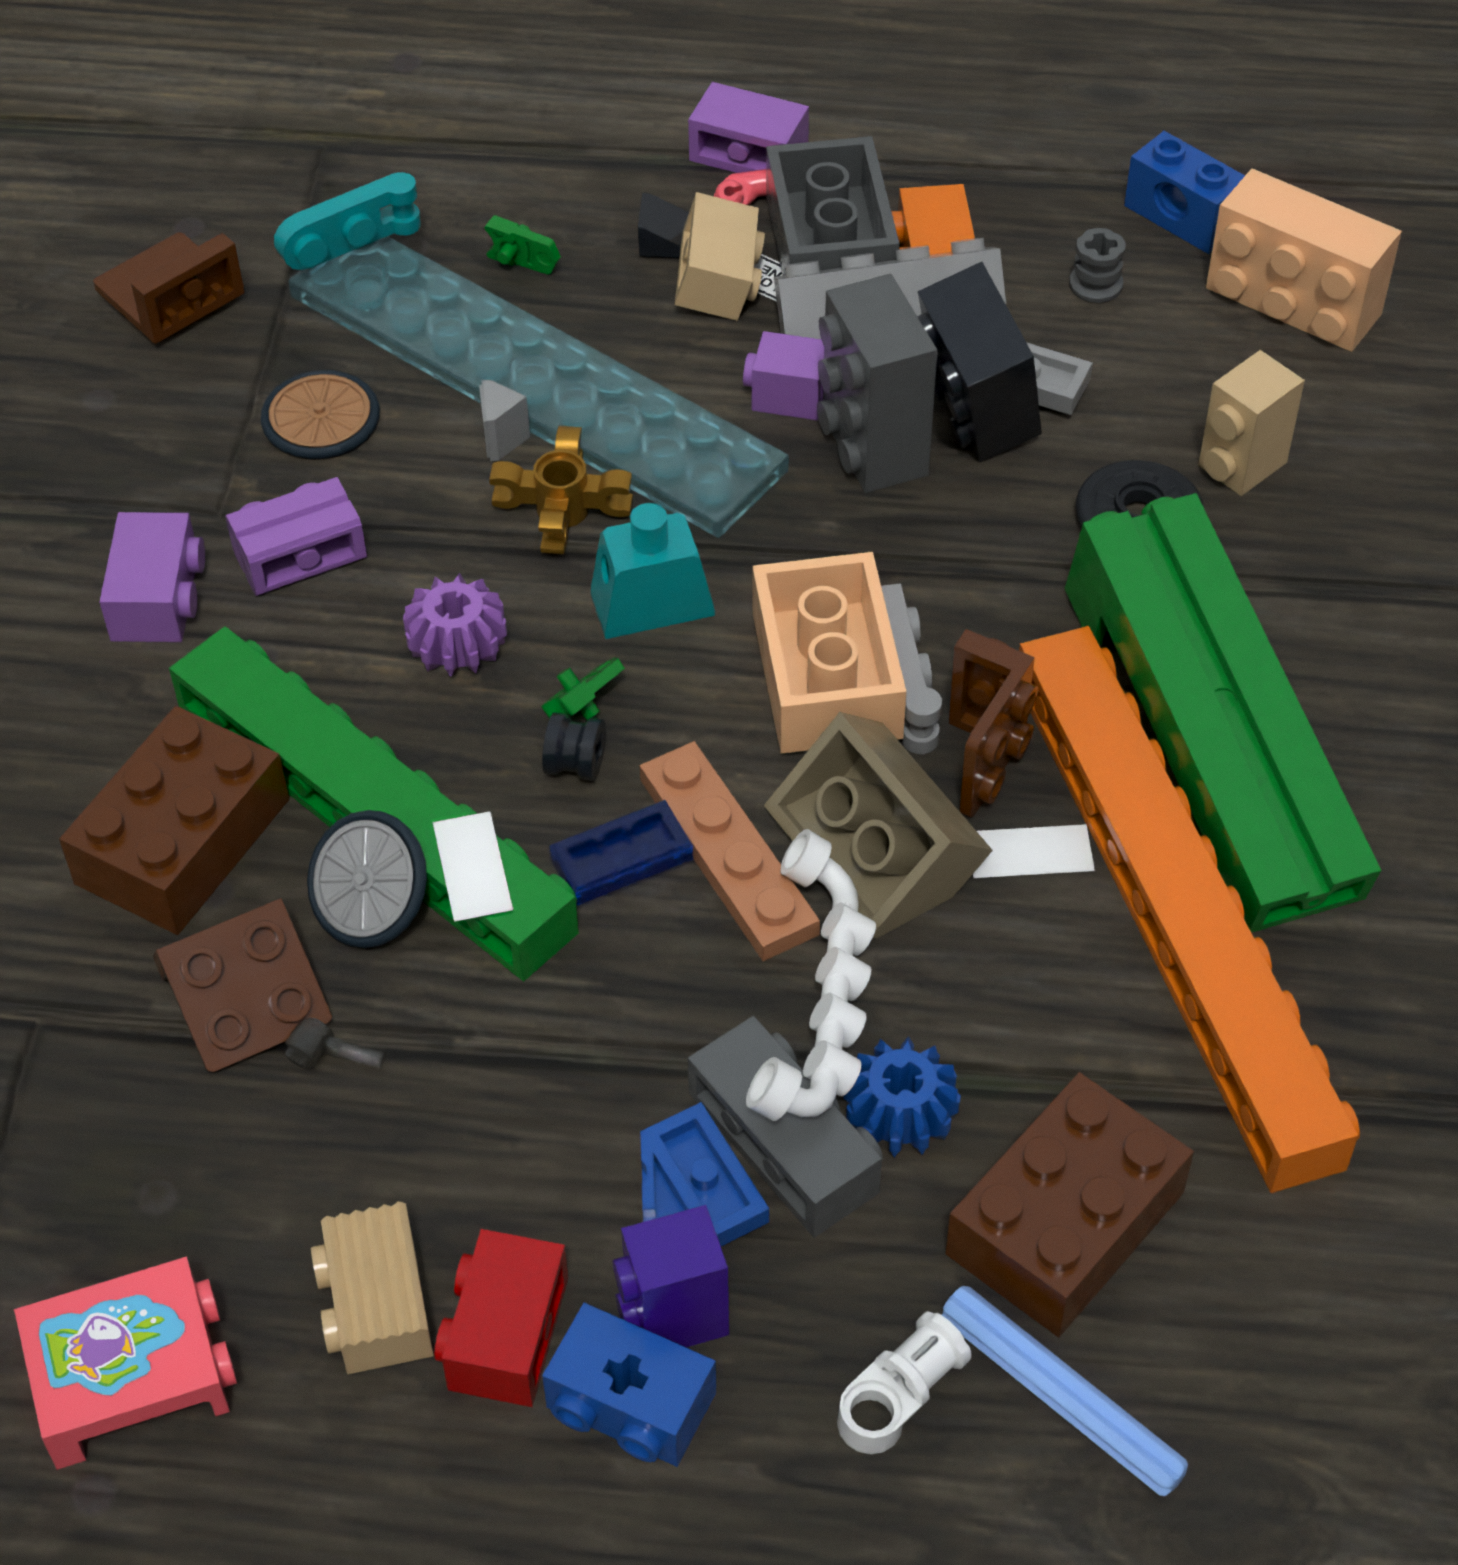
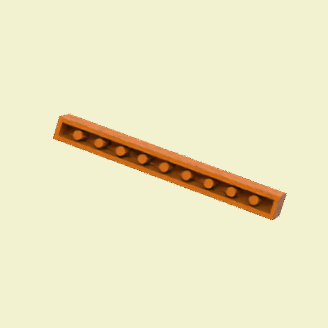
(1189, 916)

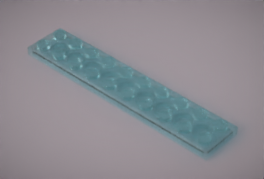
(469, 335)

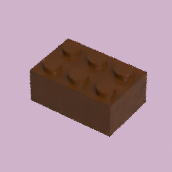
(175, 819)
(1068, 1203)

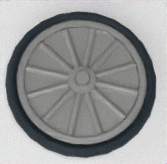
(366, 879)

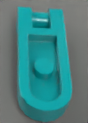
(349, 222)

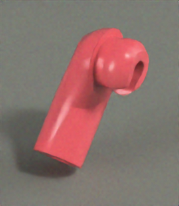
(743, 187)

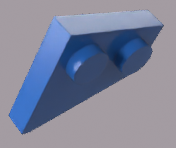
(693, 1166)

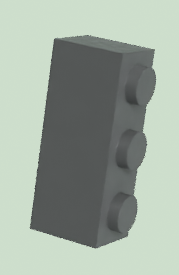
(811, 1163)

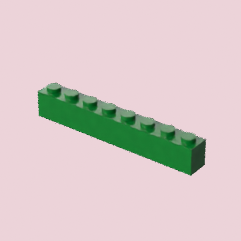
(343, 771)

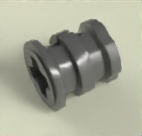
(1098, 265)

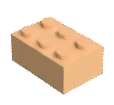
(1302, 259)
(826, 646)

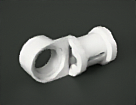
(902, 1381)

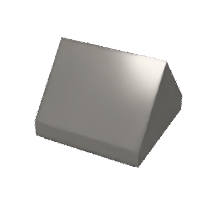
(503, 419)

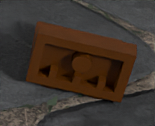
(173, 283)
(242, 984)

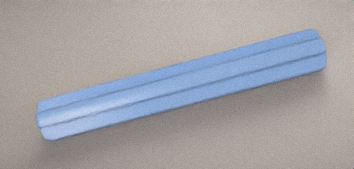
(1066, 1391)

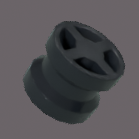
(574, 746)

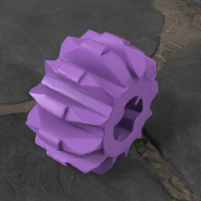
(455, 624)

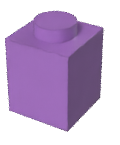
(785, 375)

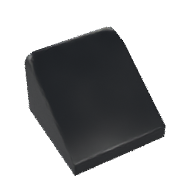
(660, 227)

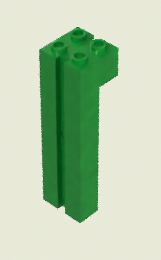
(1221, 710)

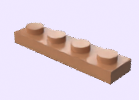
(731, 852)

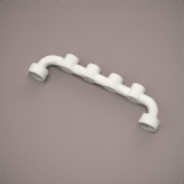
(842, 978)

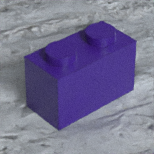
(674, 1278)

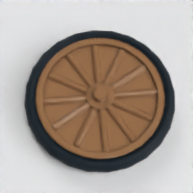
(320, 414)

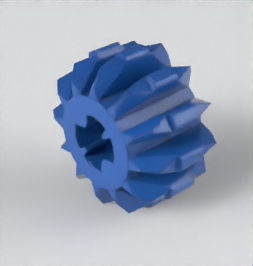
(903, 1096)

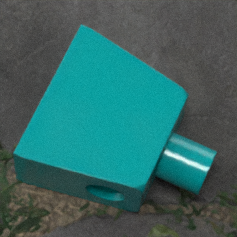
(648, 574)

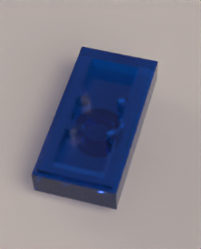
(621, 852)

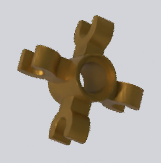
(561, 489)

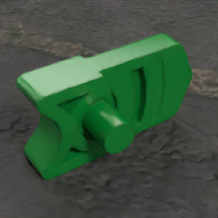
(521, 246)
(579, 694)

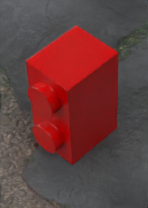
(503, 1317)

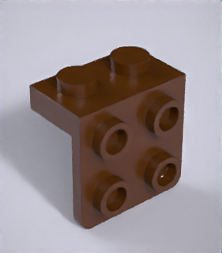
(992, 702)

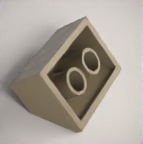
(883, 820)

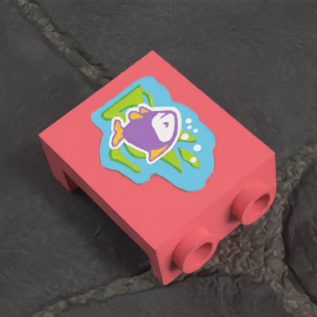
(122, 1355)

